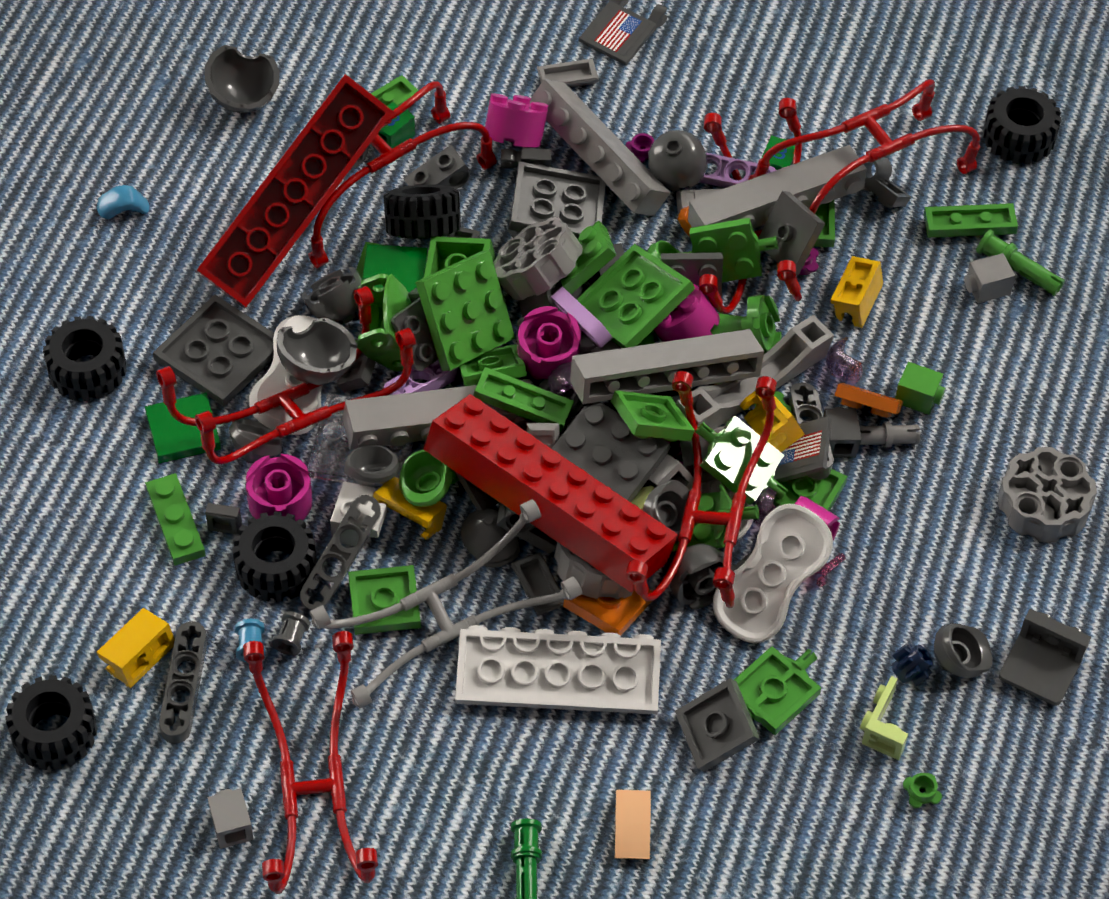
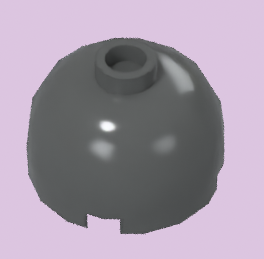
(677, 159)
(334, 296)
(695, 576)

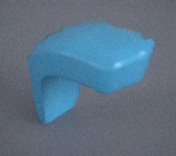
(121, 199)

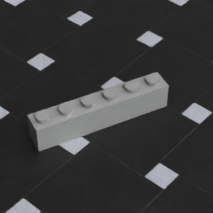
(601, 148)
(758, 195)
(653, 366)
(405, 416)

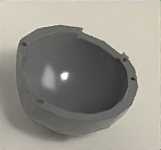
(241, 81)
(318, 353)

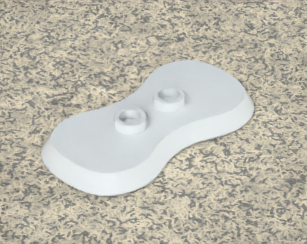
(278, 380)
(787, 551)

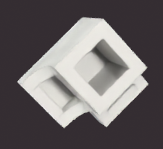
(347, 495)

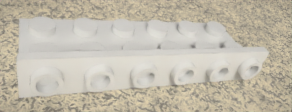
(558, 670)

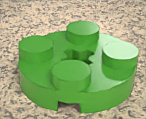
(761, 320)

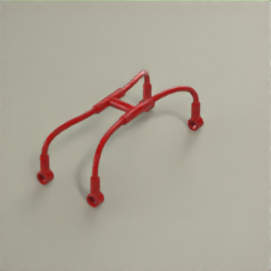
(868, 119)
(388, 155)
(785, 269)
(207, 423)
(723, 576)
(365, 859)

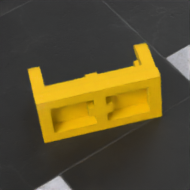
(858, 290)
(784, 429)
(428, 517)
(137, 647)

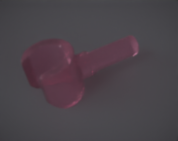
(827, 568)

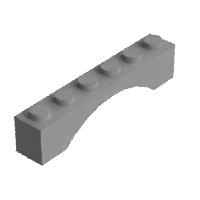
(789, 357)

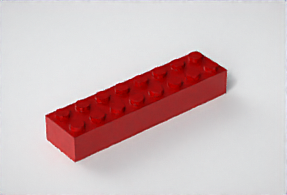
(294, 191)
(572, 503)

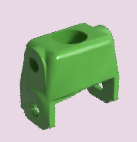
(380, 341)

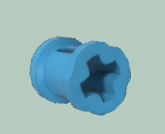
(248, 631)

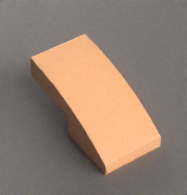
(632, 824)

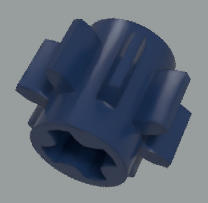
(912, 664)

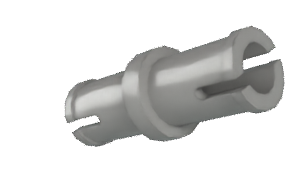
(890, 434)

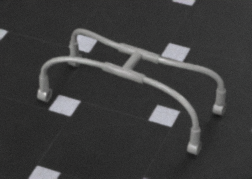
(449, 631)

